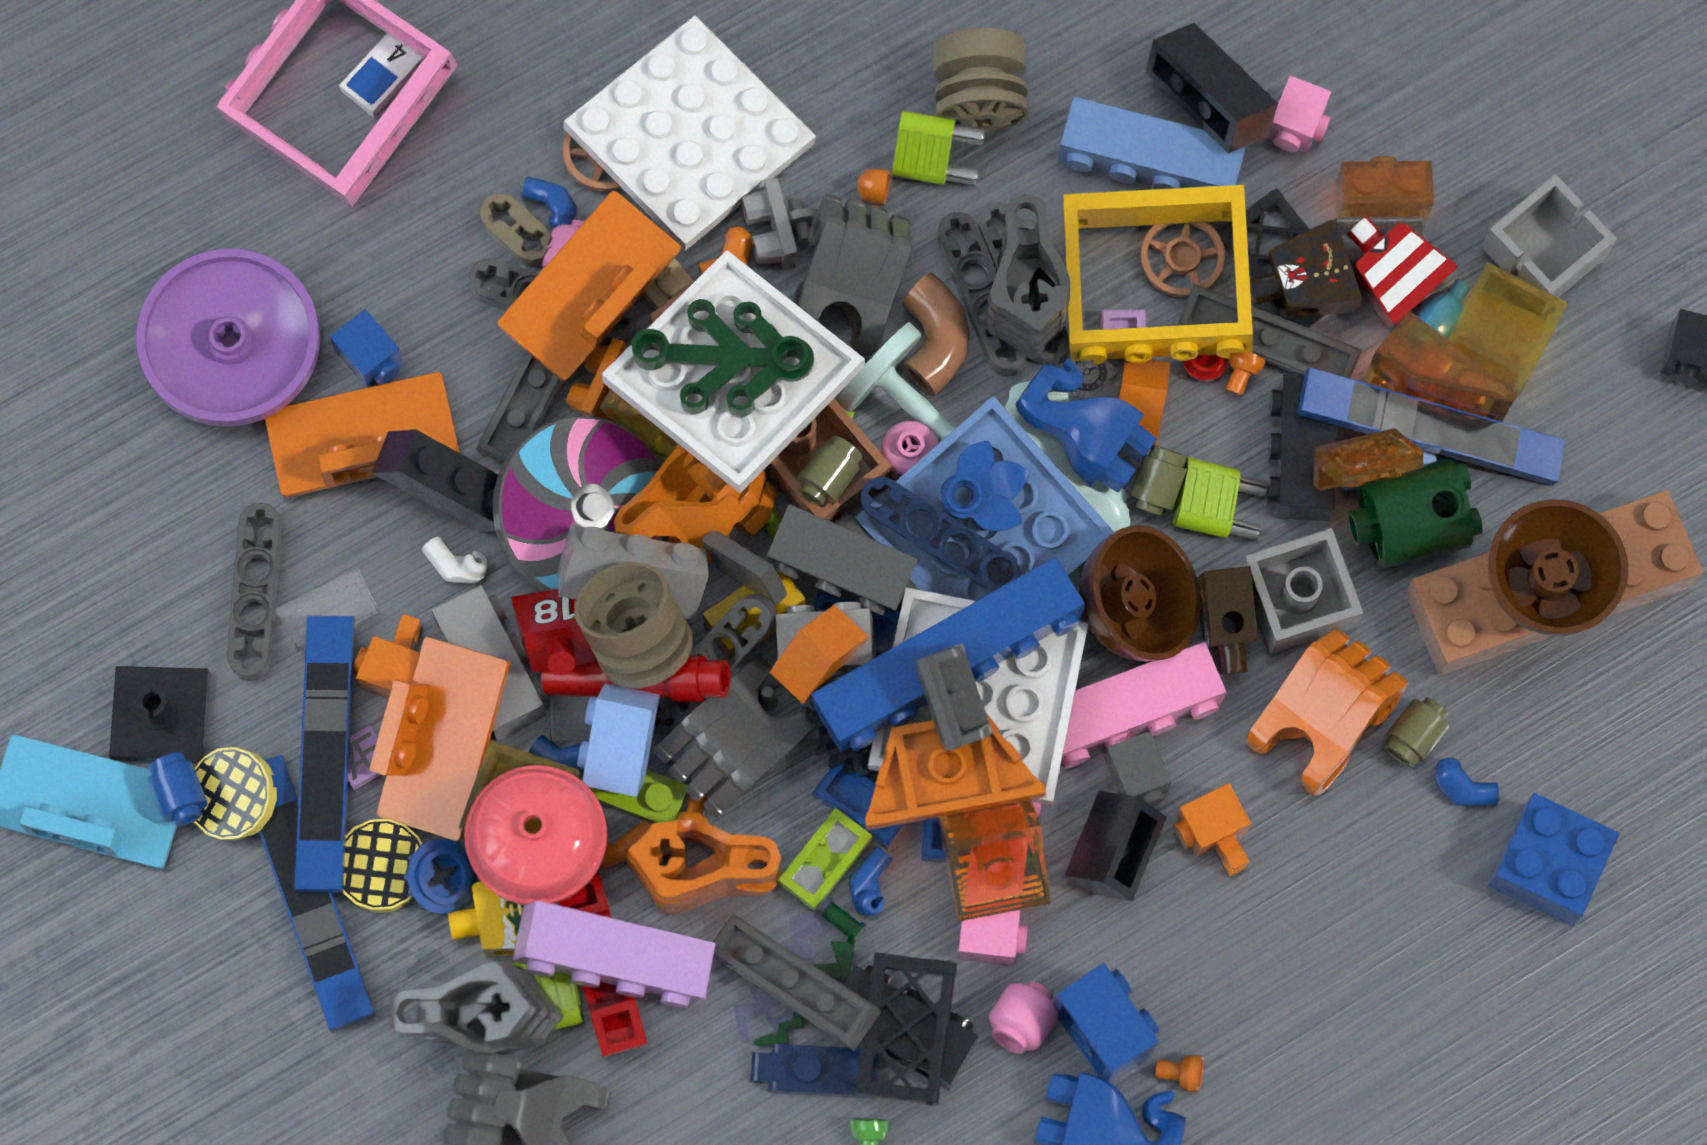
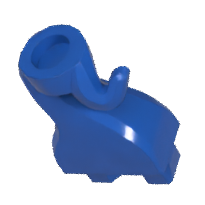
(1088, 427)
(1104, 1116)

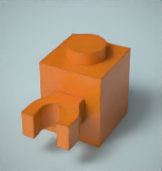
(389, 660)
(1213, 824)

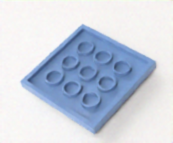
(1053, 512)

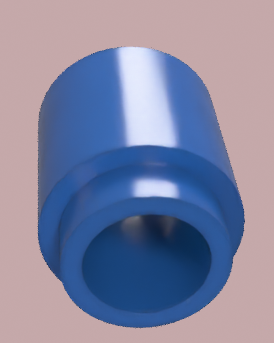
(177, 789)

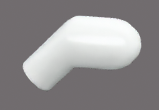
(455, 567)

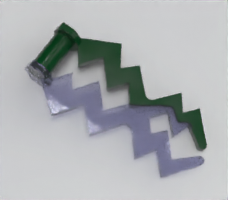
(803, 927)

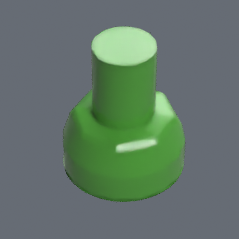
(868, 1130)

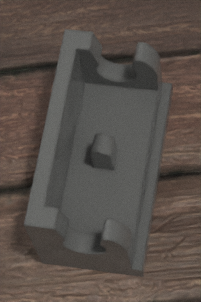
(952, 697)

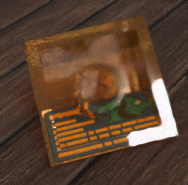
(995, 860)

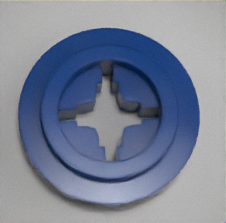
(458, 889)

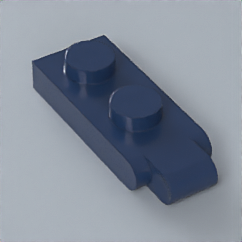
(809, 1070)

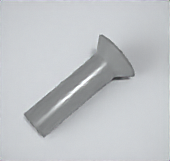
(768, 699)

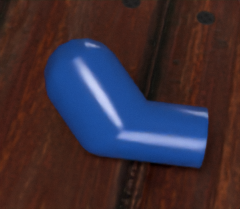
(554, 196)
(1461, 789)
(865, 885)

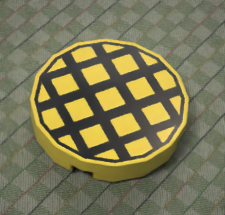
(237, 793)
(376, 865)

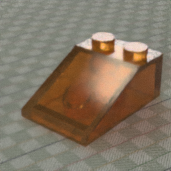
(1430, 367)

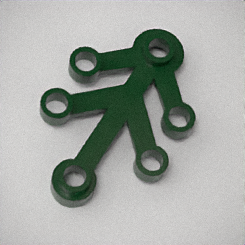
(729, 357)

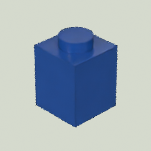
(367, 350)

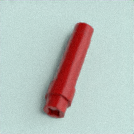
(691, 683)

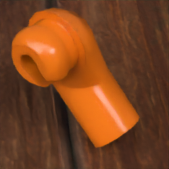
(737, 243)
(617, 851)

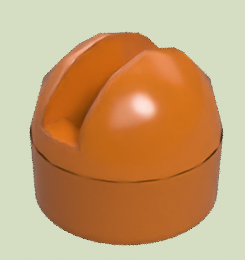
(874, 186)

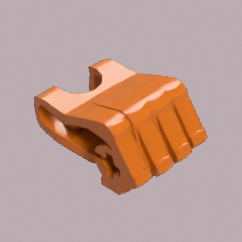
(691, 500)
(1330, 703)
(716, 877)

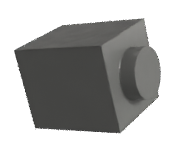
(1138, 769)

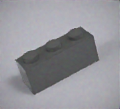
(840, 560)

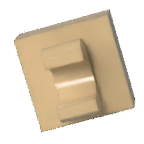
(668, 284)

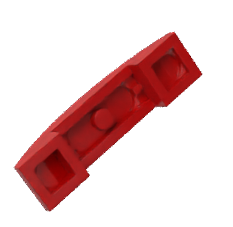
(612, 1014)

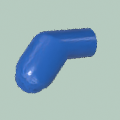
(547, 749)

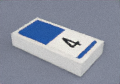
(381, 75)

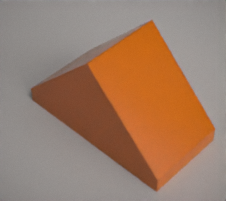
(1145, 388)
(818, 653)

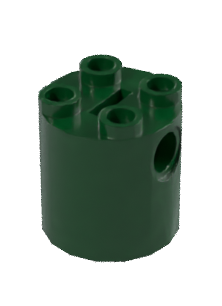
(1399, 517)

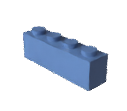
(1144, 149)

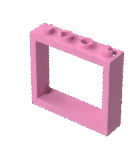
(390, 129)

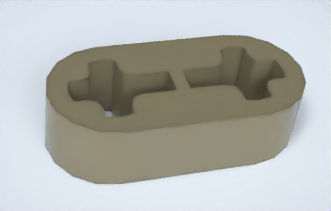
(509, 237)

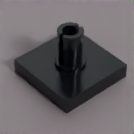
(159, 713)

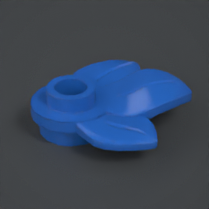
(991, 487)

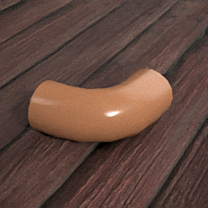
(944, 330)

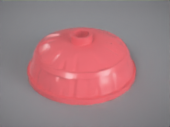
(541, 864)

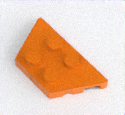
(928, 782)

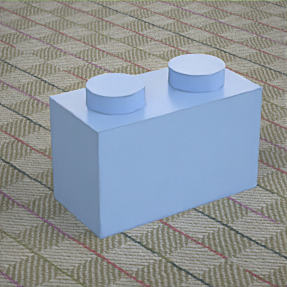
(619, 739)

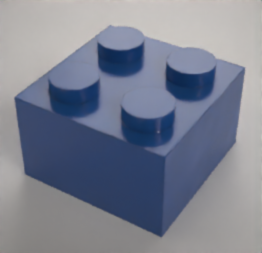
(1553, 859)
(1106, 1023)

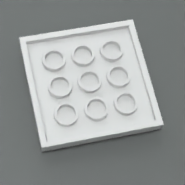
(689, 132)
(728, 444)
(1024, 698)

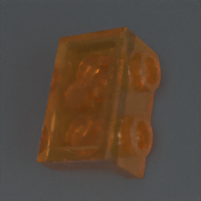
(1365, 459)

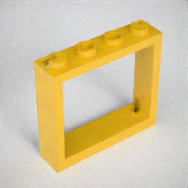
(1158, 208)

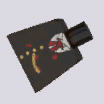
(1310, 275)
(1230, 596)

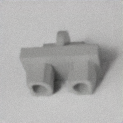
(770, 206)

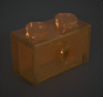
(1384, 188)

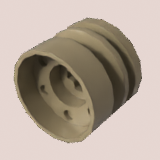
(981, 78)
(633, 624)

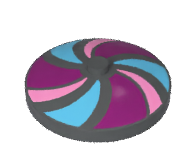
(562, 477)

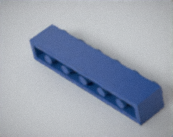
(991, 631)

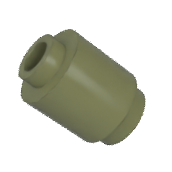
(829, 471)
(1159, 480)
(1417, 731)

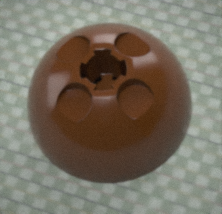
(1571, 549)
(1140, 594)

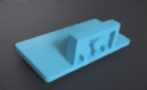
(82, 802)

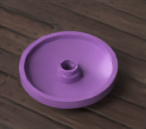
(228, 337)

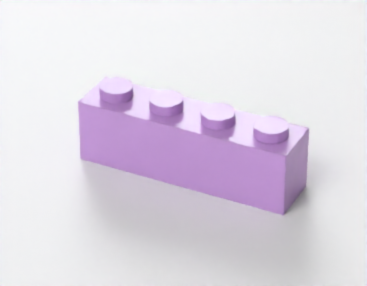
(613, 953)

